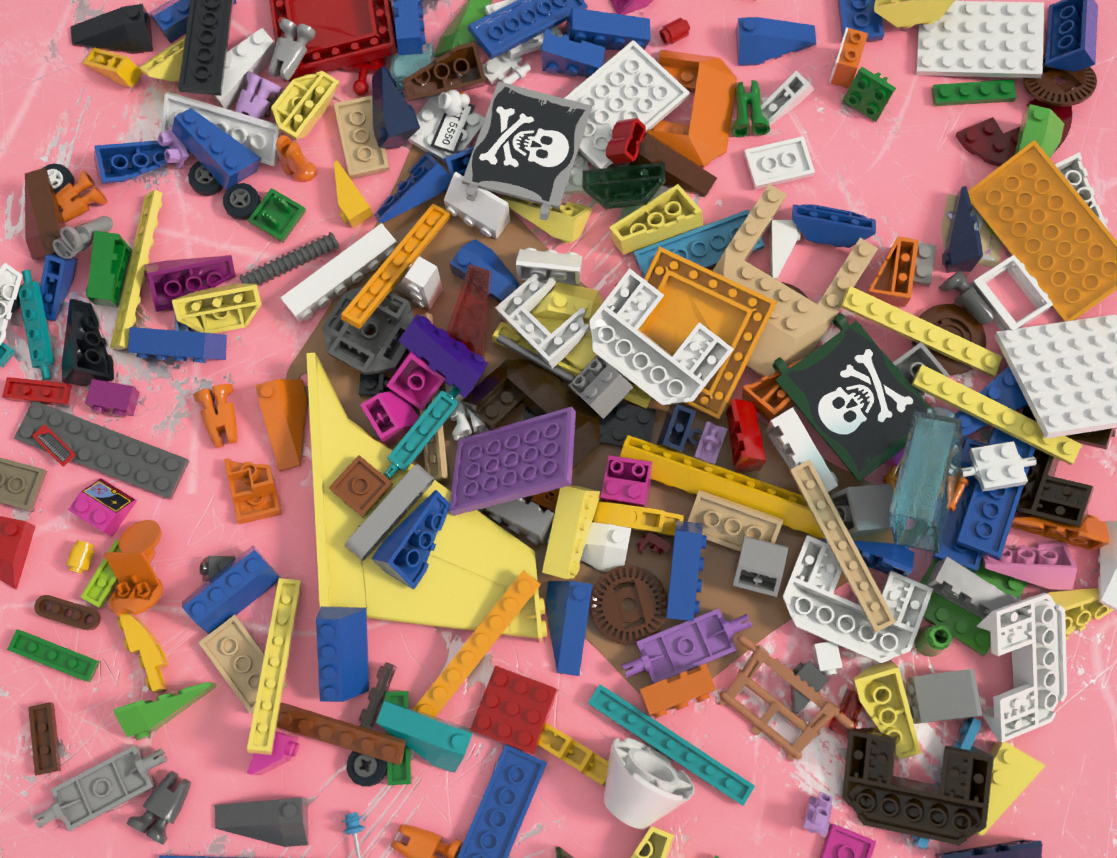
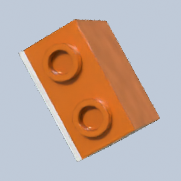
(848, 57)

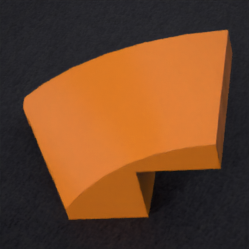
(252, 491)

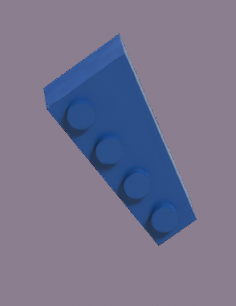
(177, 343)
(1003, 390)
(685, 570)

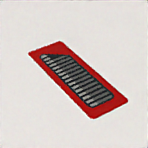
(53, 445)

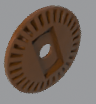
(1065, 94)
(959, 322)
(608, 610)

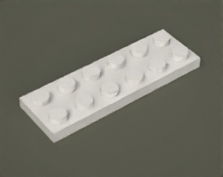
(252, 132)

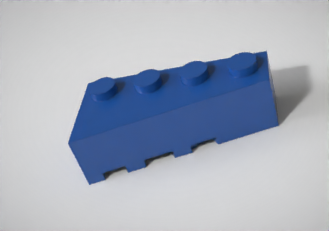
(409, 27)
(607, 29)
(215, 149)

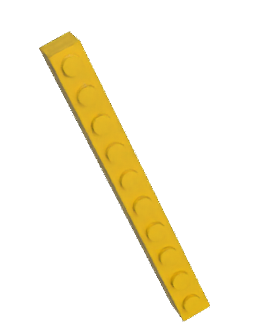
(695, 475)

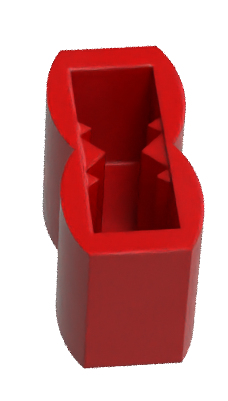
(625, 140)

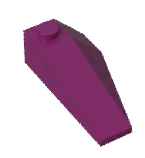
(184, 276)

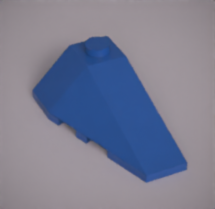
(767, 38)
(567, 616)

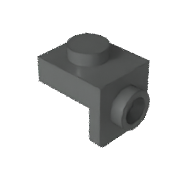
(214, 564)

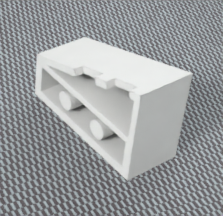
(421, 283)

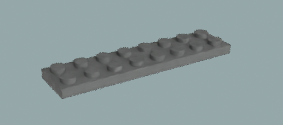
(107, 450)

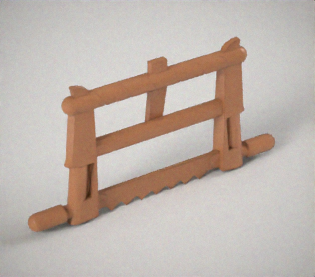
(809, 731)

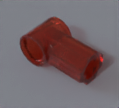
(850, 707)

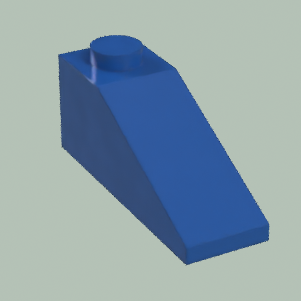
(56, 282)

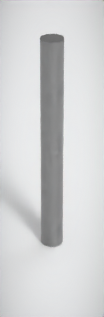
(534, 358)

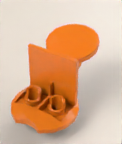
(138, 583)

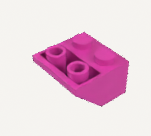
(390, 416)
(626, 481)

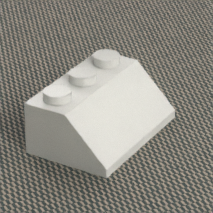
(486, 212)
(549, 264)

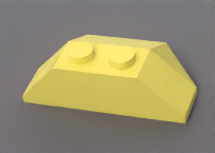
(911, 12)
(167, 63)
(303, 103)
(566, 300)
(218, 308)

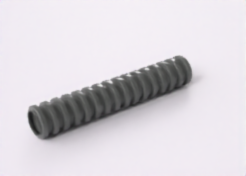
(291, 260)

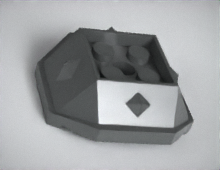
(369, 353)

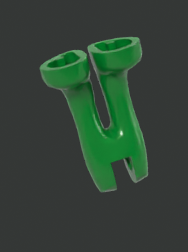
(741, 126)

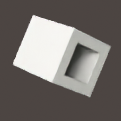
(826, 658)

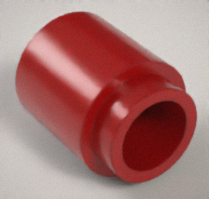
(674, 31)

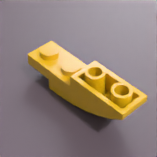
(637, 518)
(142, 641)

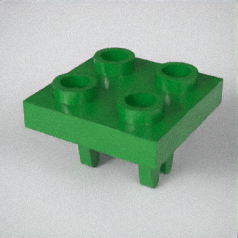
(869, 93)
(277, 215)

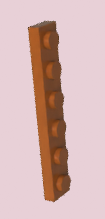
(341, 733)

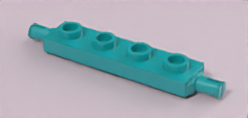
(35, 325)
(422, 431)

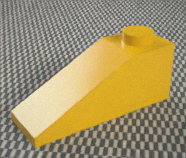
(113, 66)
(350, 201)

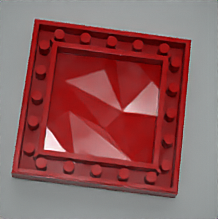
(345, 31)

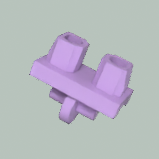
(178, 151)
(710, 443)
(818, 814)

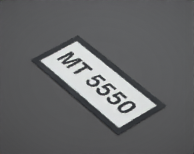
(448, 133)

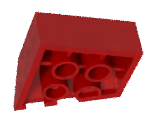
(745, 436)
(14, 547)

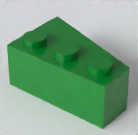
(107, 268)

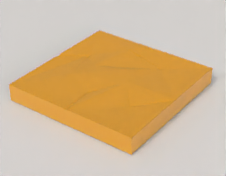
(719, 304)

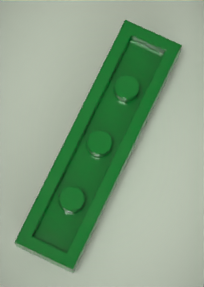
(973, 93)
(53, 655)
(401, 773)

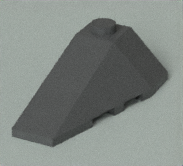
(271, 821)

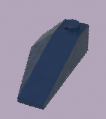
(392, 117)
(963, 243)
(1014, 849)

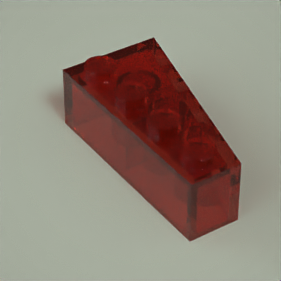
(471, 310)

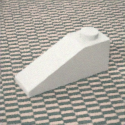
(786, 97)
(782, 240)

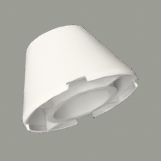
(643, 784)

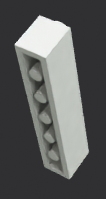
(340, 273)

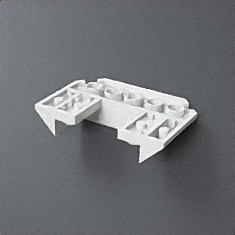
(641, 359)
(843, 622)
(1037, 640)

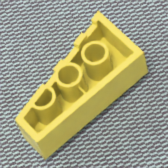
(570, 530)
(1010, 776)

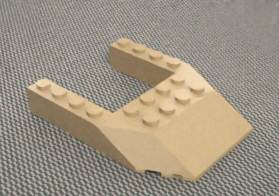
(796, 321)

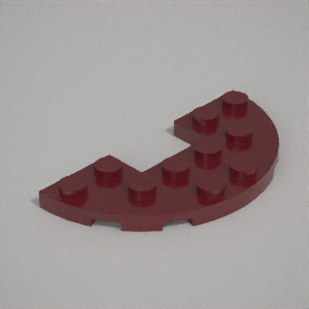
(996, 147)

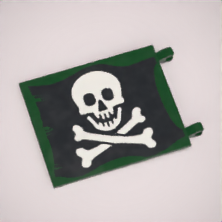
(853, 398)

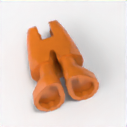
(294, 161)
(73, 203)
(218, 419)
(424, 844)

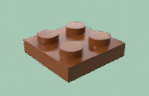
(360, 486)

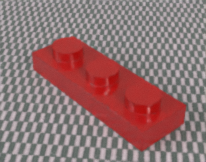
(37, 391)

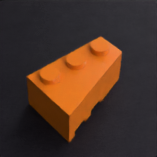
(895, 277)
(768, 396)
(677, 691)

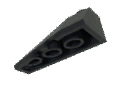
(120, 29)
(84, 348)

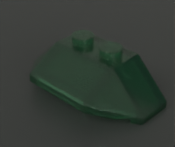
(624, 185)

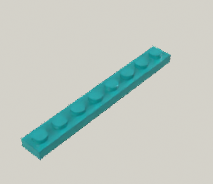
(671, 745)

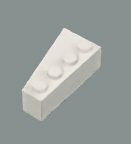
(248, 56)
(1077, 177)
(797, 447)

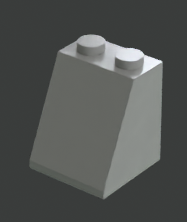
(864, 508)
(944, 696)

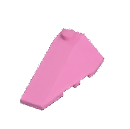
(1043, 565)

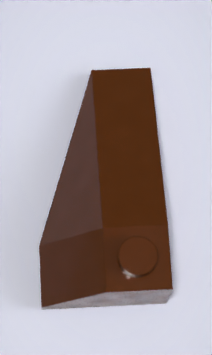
(455, 70)
(42, 214)

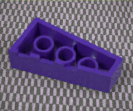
(444, 354)

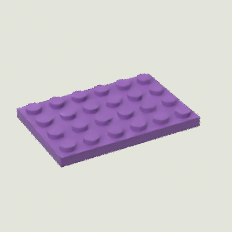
(513, 461)

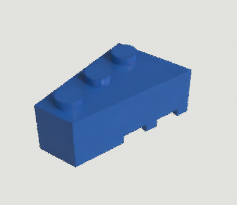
(570, 57)

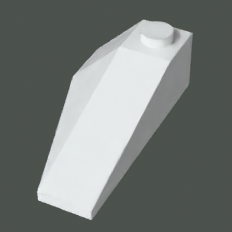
(1108, 569)

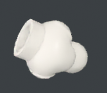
(453, 101)

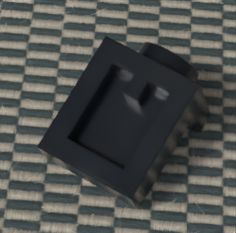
(373, 384)

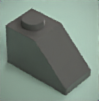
(813, 677)

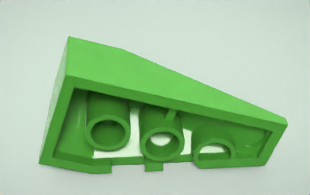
(457, 31)
(1042, 126)
(147, 716)

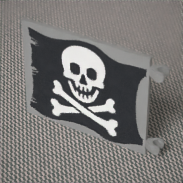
(527, 146)

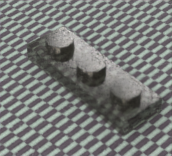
(377, 695)

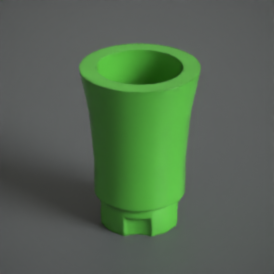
(926, 642)

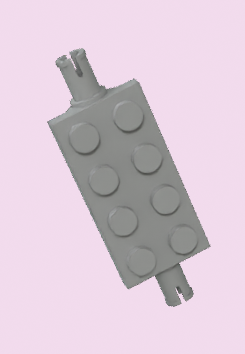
(101, 788)

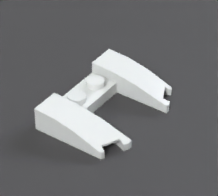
(549, 346)

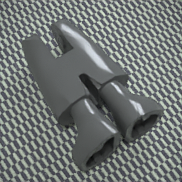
(968, 298)
(164, 805)

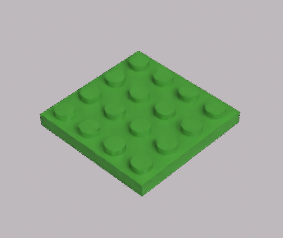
(961, 622)

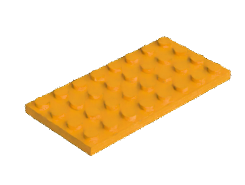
(1049, 230)

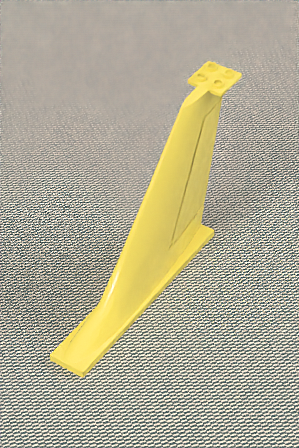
(471, 557)

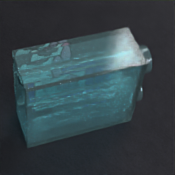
(927, 480)

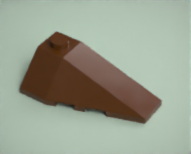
(678, 167)

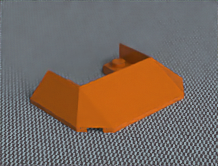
(711, 108)

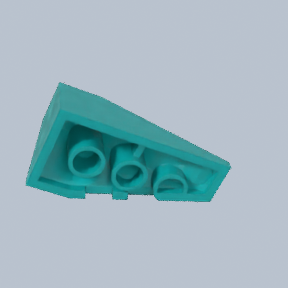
(430, 737)

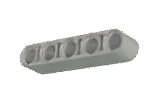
(389, 512)

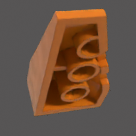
(283, 410)
(1089, 536)

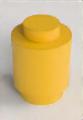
(80, 556)

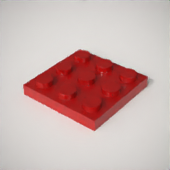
(514, 709)

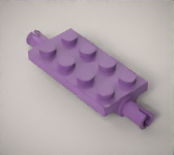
(686, 646)

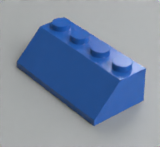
(173, 18)
(1072, 35)
(230, 590)
(342, 653)

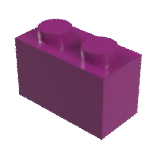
(112, 398)

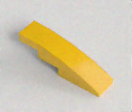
(574, 754)

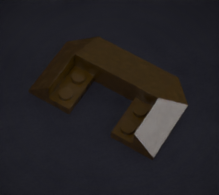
(541, 392)
(1057, 497)
(914, 807)

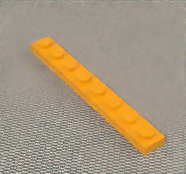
(395, 266)
(478, 644)

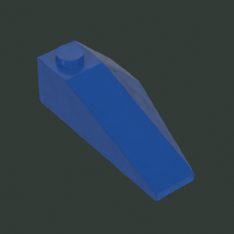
(127, 160)
(424, 183)
(482, 256)
(409, 545)
(886, 556)

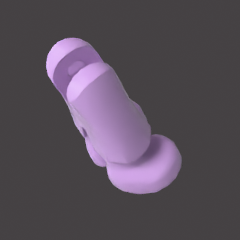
(253, 104)

